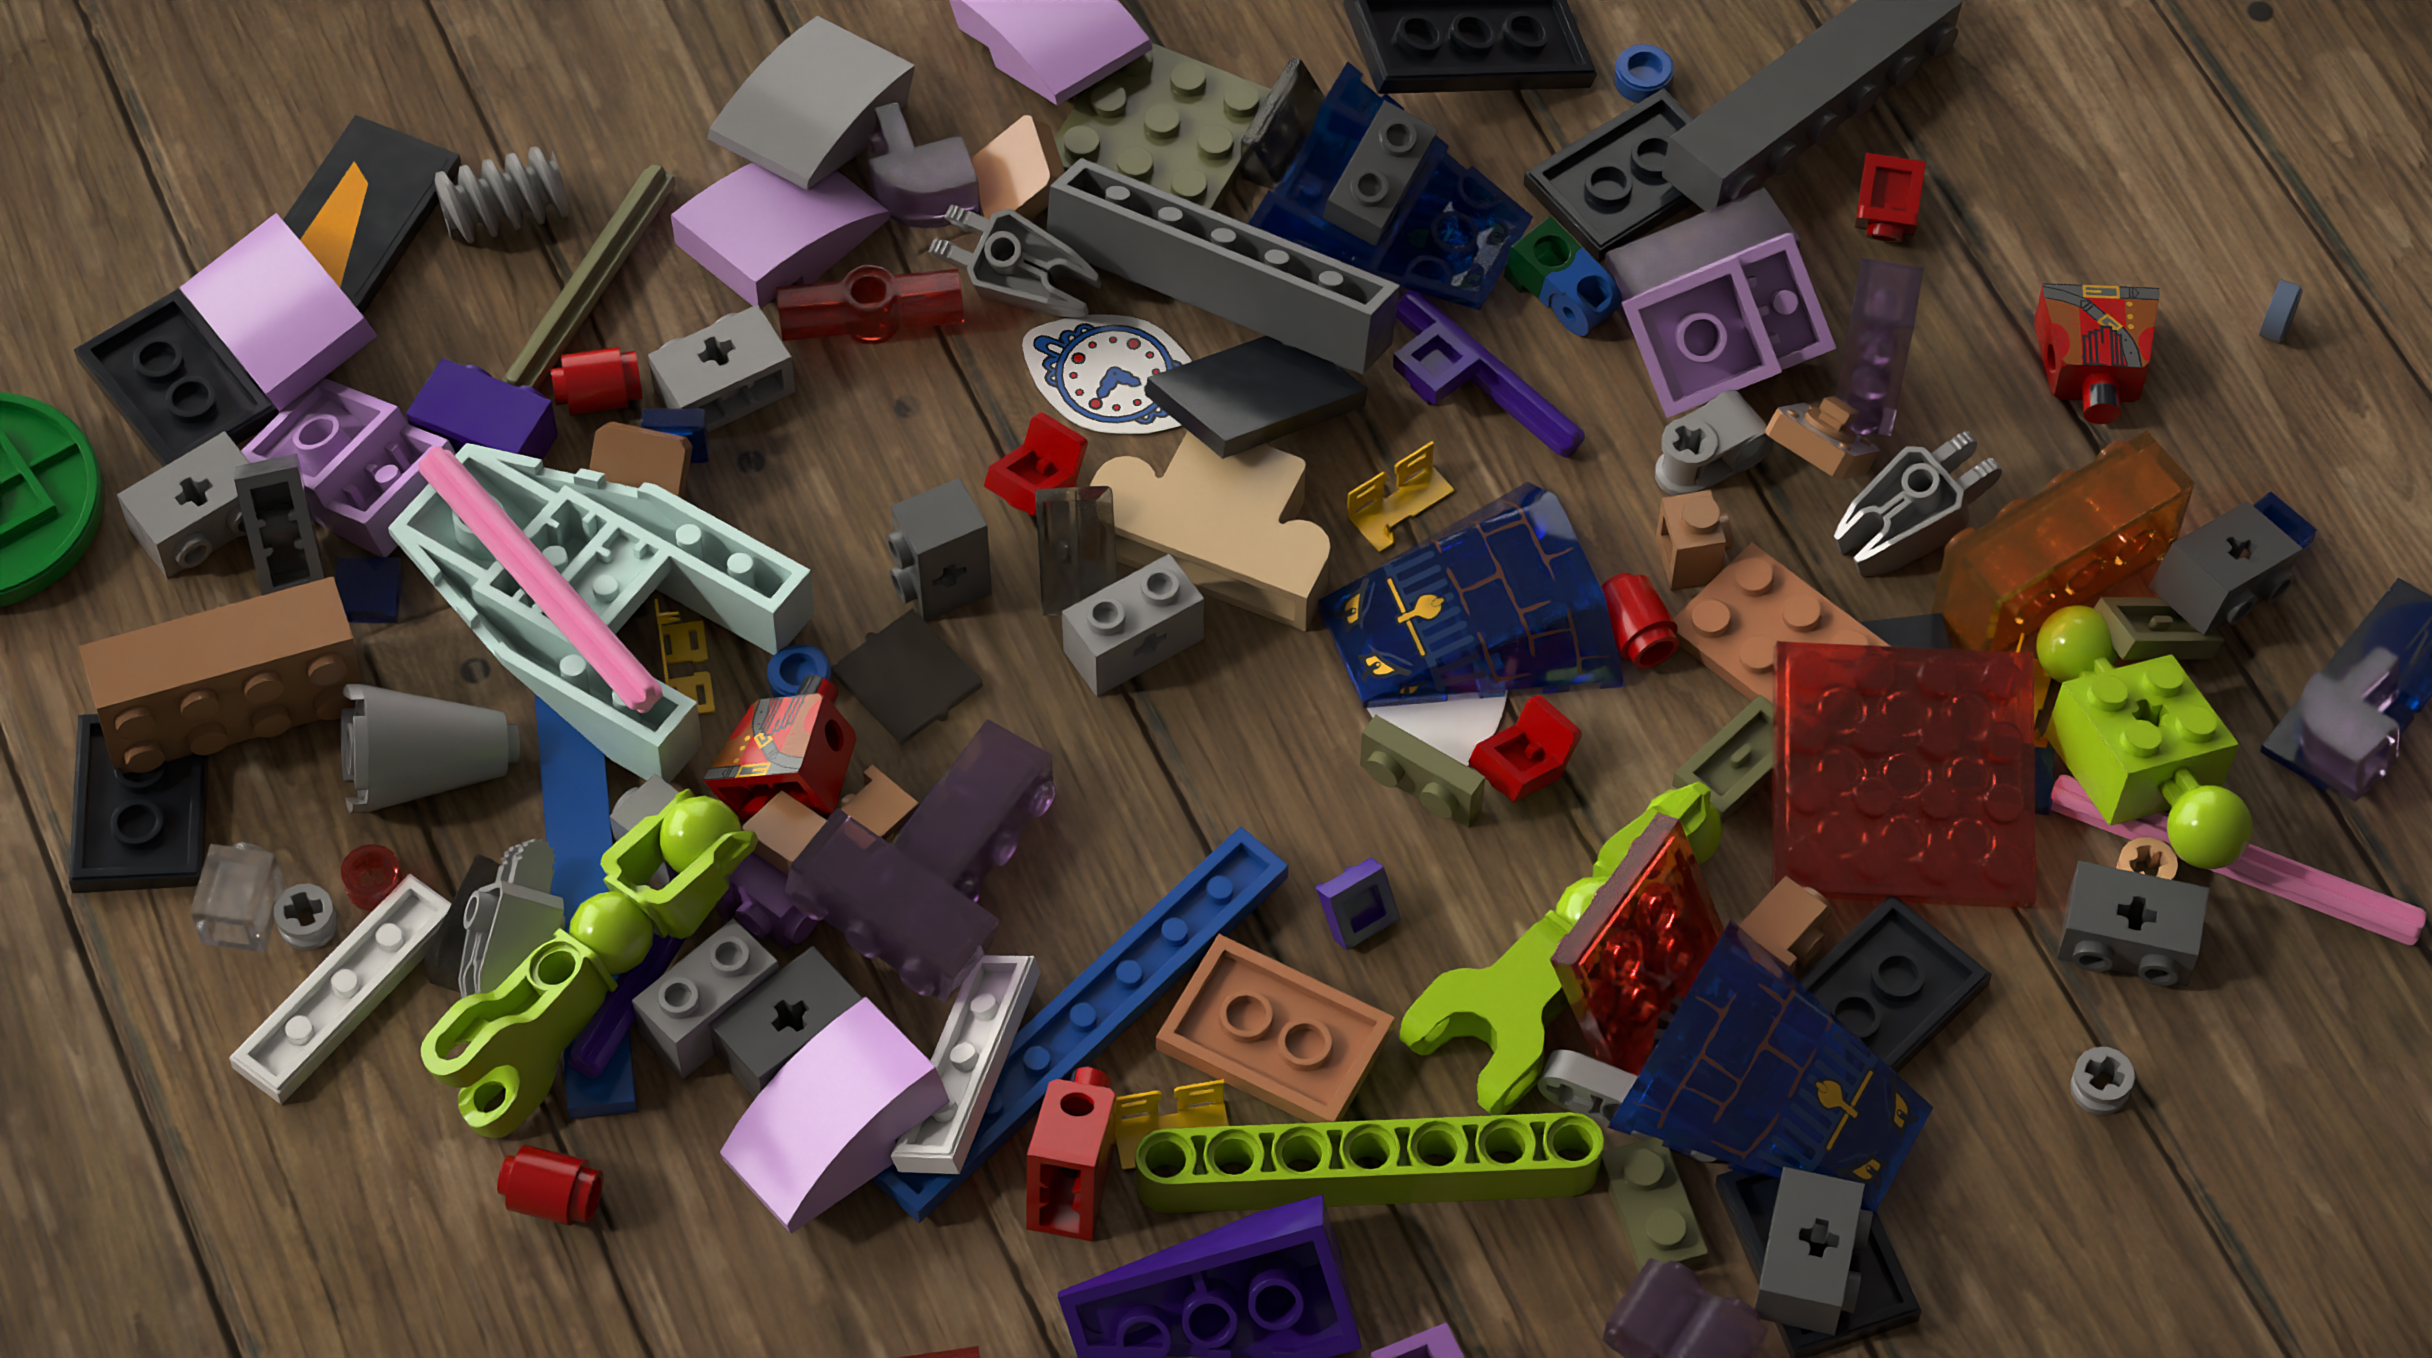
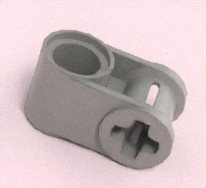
(1711, 445)

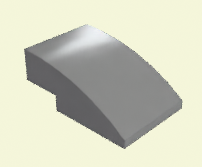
(812, 103)

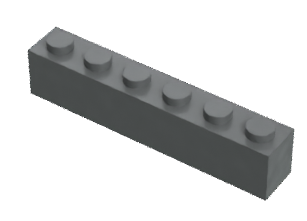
(1806, 96)
(1224, 266)

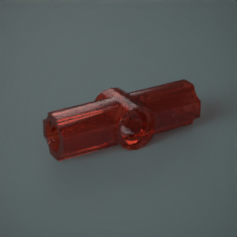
(844, 305)

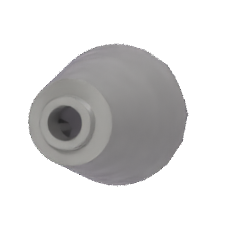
(419, 746)

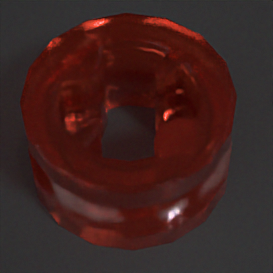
(365, 859)

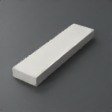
(342, 990)
(970, 1062)

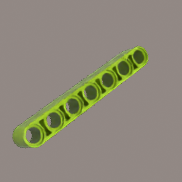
(1394, 1142)

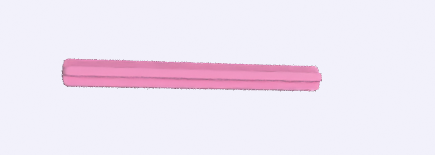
(540, 580)
(2268, 872)

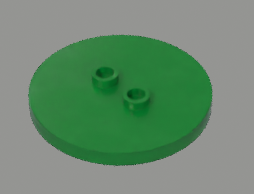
(47, 496)

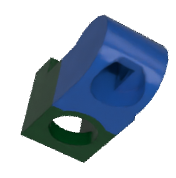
(1563, 277)

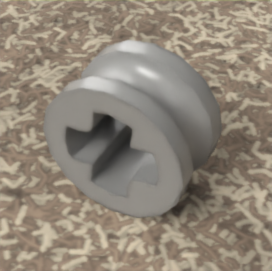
(322, 907)
(2114, 1095)

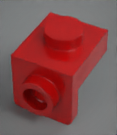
(1889, 197)
(1045, 461)
(1529, 752)

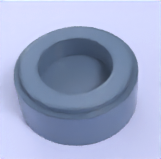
(2281, 311)

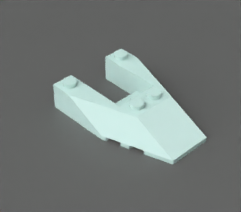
(614, 552)

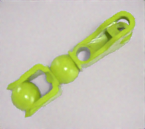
(558, 988)
(1520, 992)

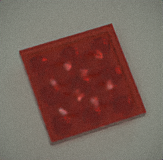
(1638, 945)

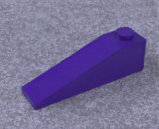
(1235, 1292)

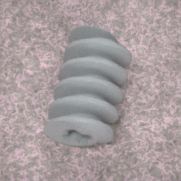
(501, 194)

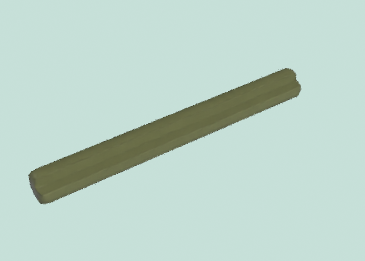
(591, 278)

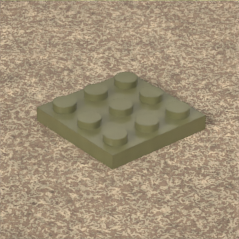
(1165, 125)

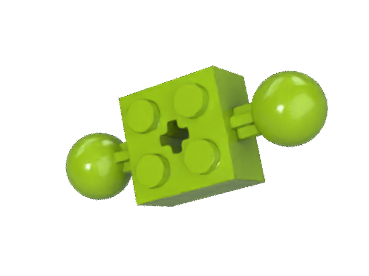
(2142, 740)

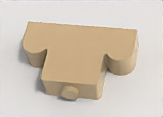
(1224, 526)

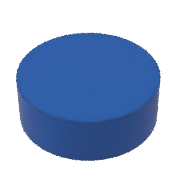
(1643, 71)
(793, 664)

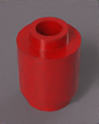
(597, 380)
(1640, 620)
(550, 1185)

